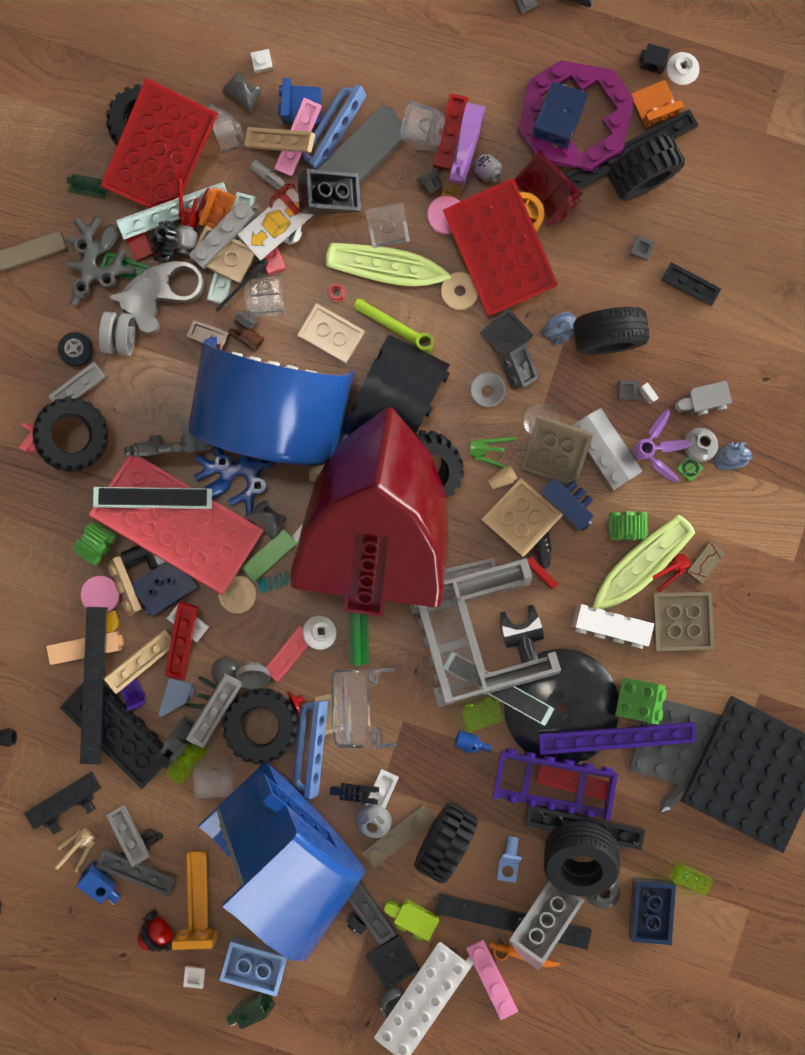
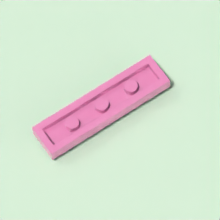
(304, 121)
(492, 979)

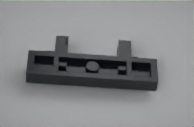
(76, 793)

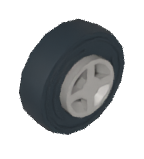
(70, 344)

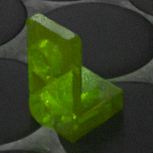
(691, 879)

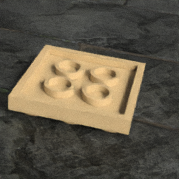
(522, 517)

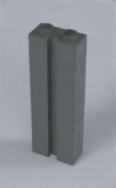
(368, 145)

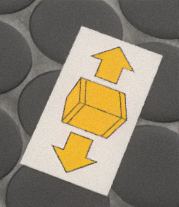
(272, 226)

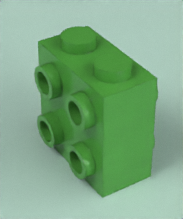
(641, 701)

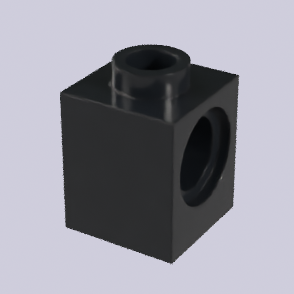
(654, 58)

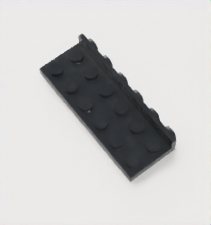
(123, 736)

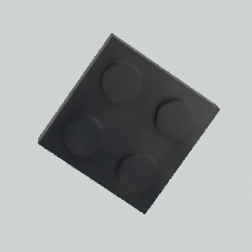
(506, 332)
(393, 962)

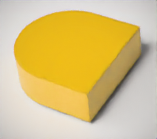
(112, 621)

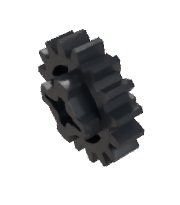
(164, 241)

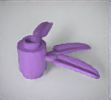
(668, 446)

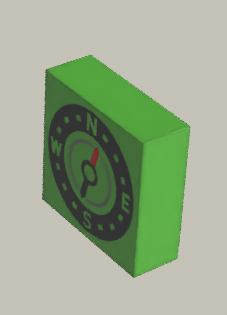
(689, 469)

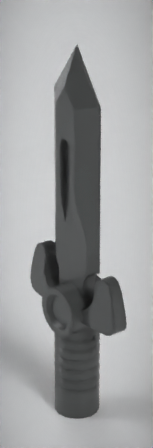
(672, 797)

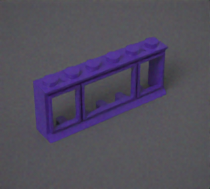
(549, 803)

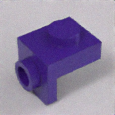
(133, 695)

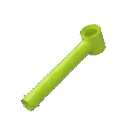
(394, 325)

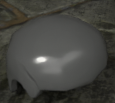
(224, 665)
(389, 1000)

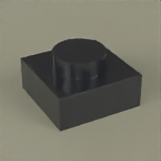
(355, 923)

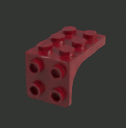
(550, 187)

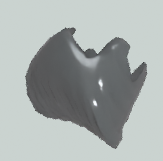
(242, 91)
(266, 519)

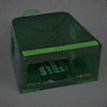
(251, 1010)

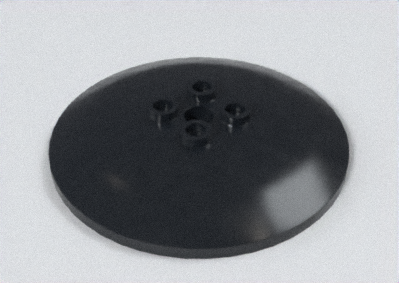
(586, 690)

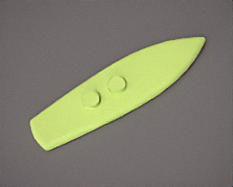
(385, 264)
(643, 562)

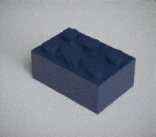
(652, 911)

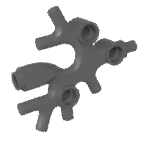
(87, 266)
(156, 446)

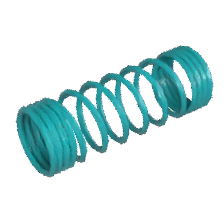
(262, 583)

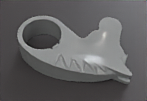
(150, 288)

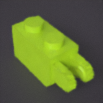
(412, 918)

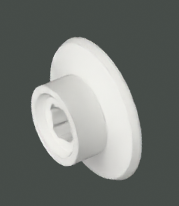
(679, 75)
(311, 636)

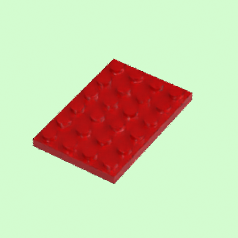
(158, 145)
(500, 247)

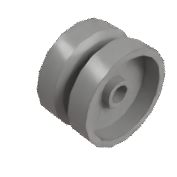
(117, 333)

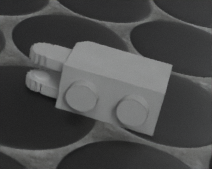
(705, 398)

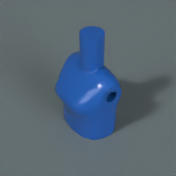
(470, 743)

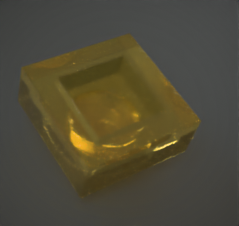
(452, 189)

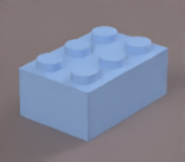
(253, 966)

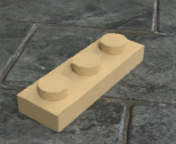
(124, 586)

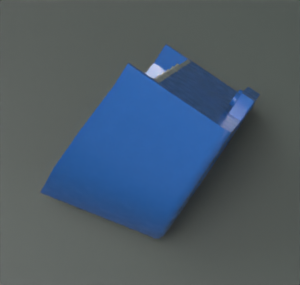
(286, 860)

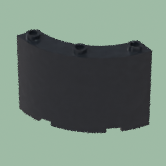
(400, 380)

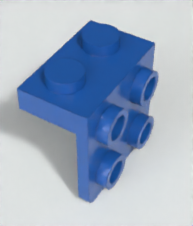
(292, 99)

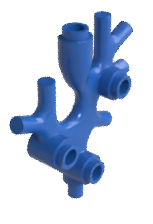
(246, 467)

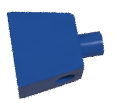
(98, 884)

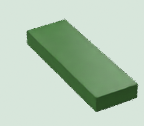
(269, 555)

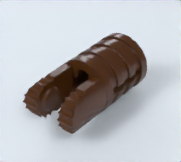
(248, 336)

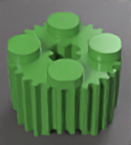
(628, 525)
(94, 543)

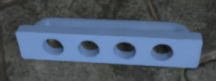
(338, 128)
(316, 747)

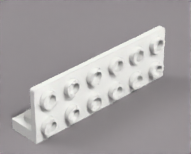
(423, 1000)

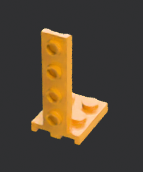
(198, 932)

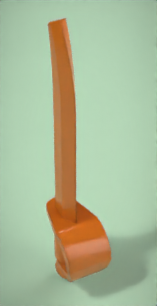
(508, 951)

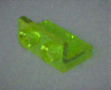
(482, 715)

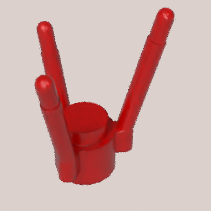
(190, 215)
(678, 563)

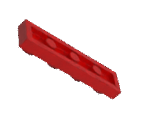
(450, 131)
(181, 640)
(569, 781)

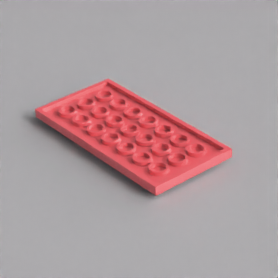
(196, 541)

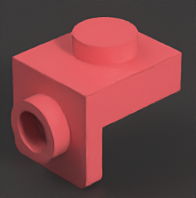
(28, 445)

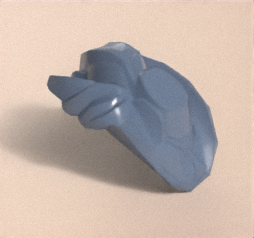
(559, 328)
(732, 456)

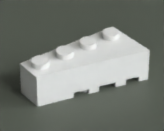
(612, 625)

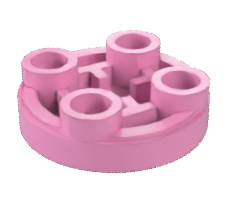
(436, 216)
(100, 592)

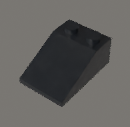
(328, 192)

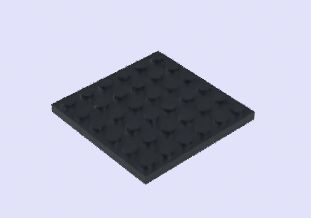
(751, 775)

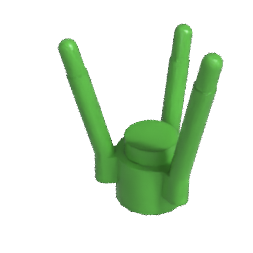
(480, 447)

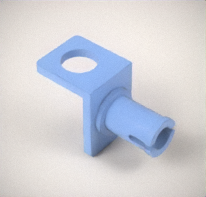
(509, 859)

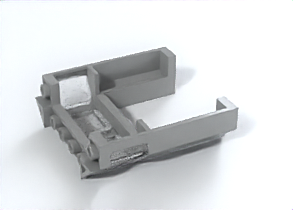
(454, 642)

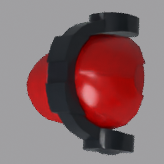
(155, 934)

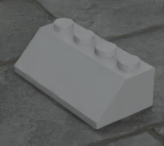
(608, 451)
(544, 924)

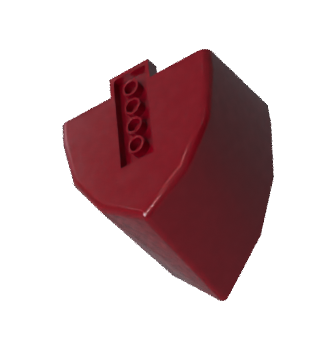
(375, 522)

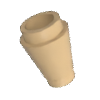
(503, 477)

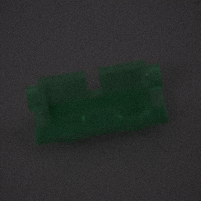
(86, 186)

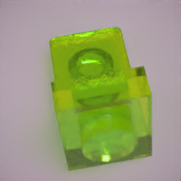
(186, 762)

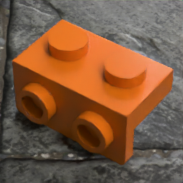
(218, 205)

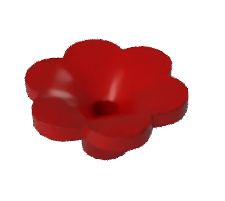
(296, 701)

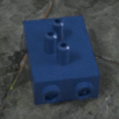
(560, 114)
(573, 511)
(163, 588)

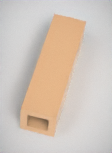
(75, 649)

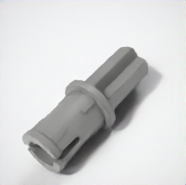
(266, 174)

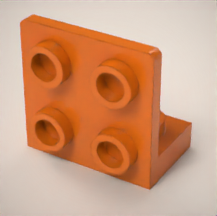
(656, 104)

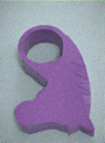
(466, 142)

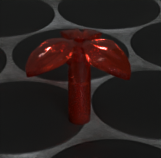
(281, 194)

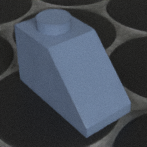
(176, 695)

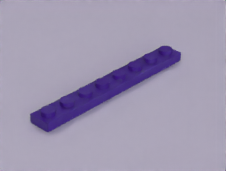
(617, 738)

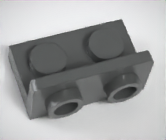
(518, 367)

